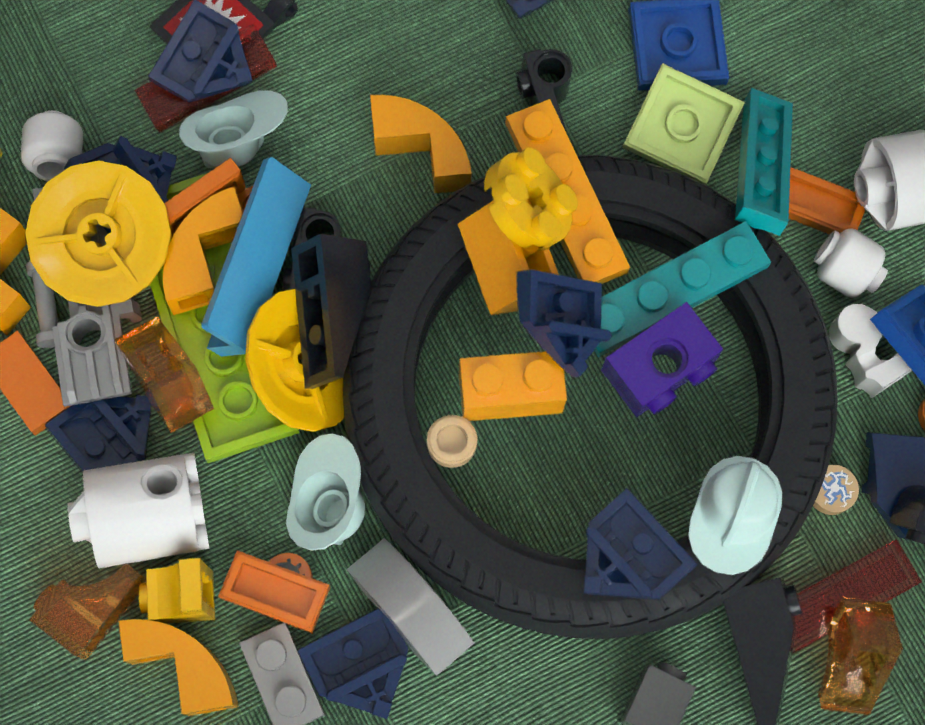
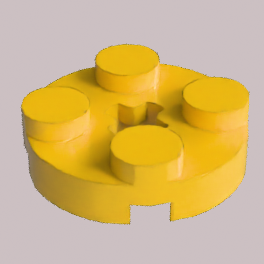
(526, 177)

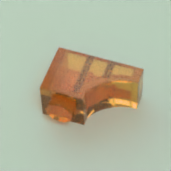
(165, 374)
(85, 614)
(860, 655)

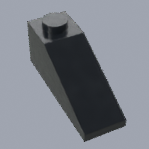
(330, 300)
(764, 638)

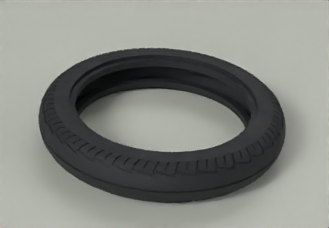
(496, 572)

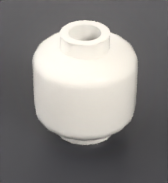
(49, 143)
(851, 263)

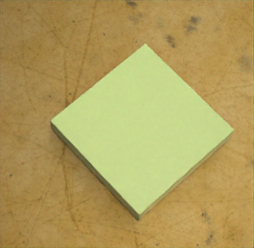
(683, 124)

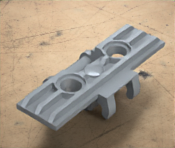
(90, 371)

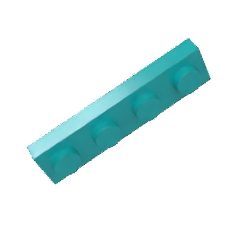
(765, 162)
(686, 278)

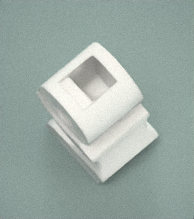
(858, 336)

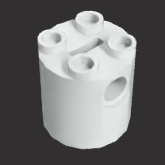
(893, 180)
(140, 511)

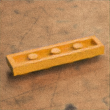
(591, 241)

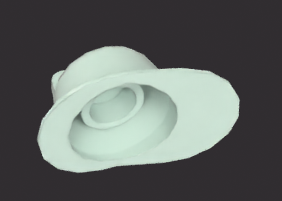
(233, 127)
(325, 494)
(735, 515)

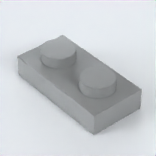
(281, 677)

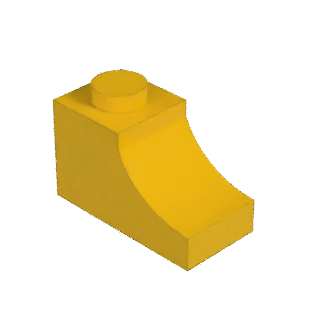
(179, 593)

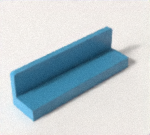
(255, 256)

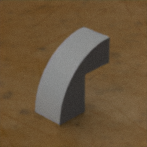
(411, 606)

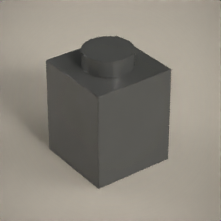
(658, 697)

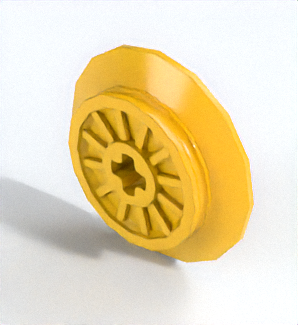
(67, 217)
(278, 376)

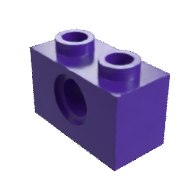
(678, 336)

